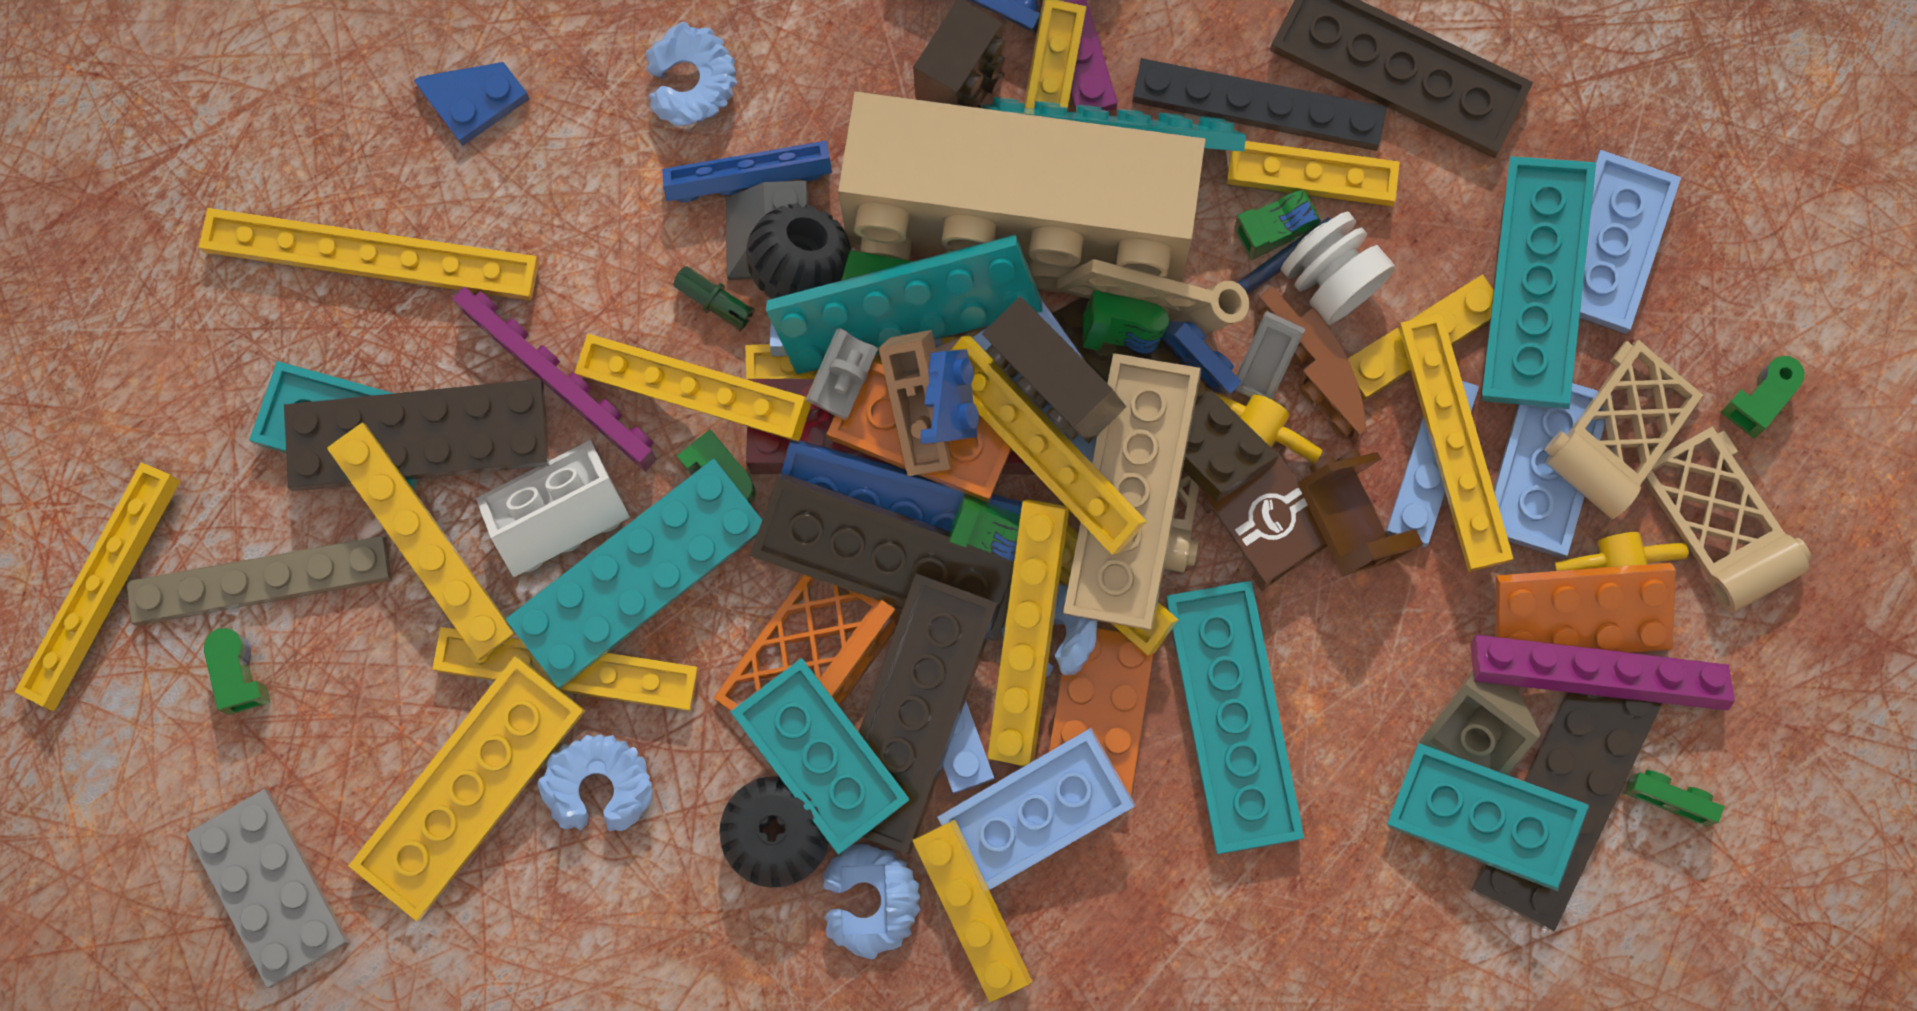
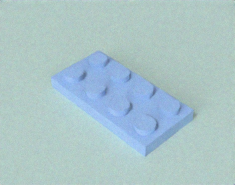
(1623, 238)
(1532, 497)
(1040, 808)

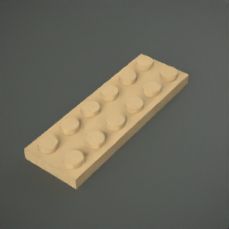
(1144, 461)

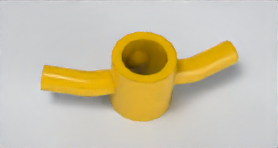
(1268, 421)
(1625, 550)

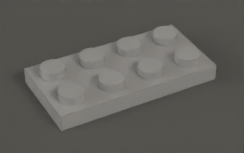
(267, 888)

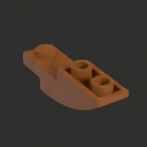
(1328, 373)

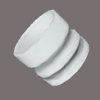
(1331, 259)

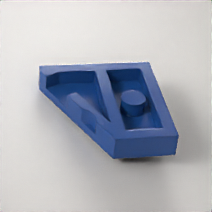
(473, 97)
(1190, 348)
(951, 396)

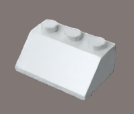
(552, 509)

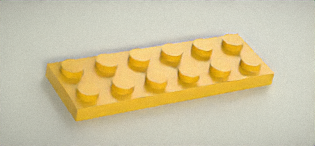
(466, 788)

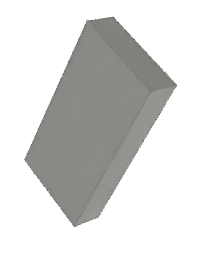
(1268, 356)

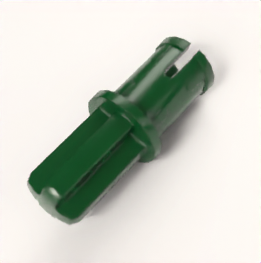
(713, 297)

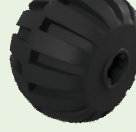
(796, 250)
(751, 852)

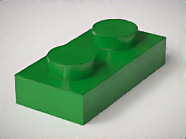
(1690, 803)

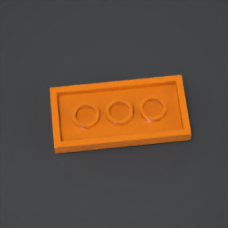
(873, 431)
(1590, 608)
(1109, 699)

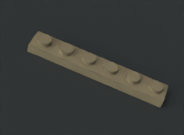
(258, 580)

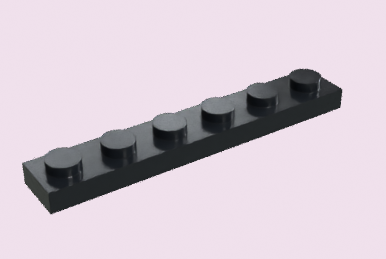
(1259, 104)

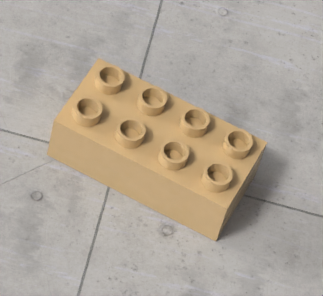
(1071, 191)

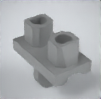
(841, 374)

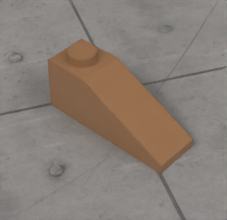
(907, 377)

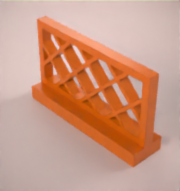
(843, 669)

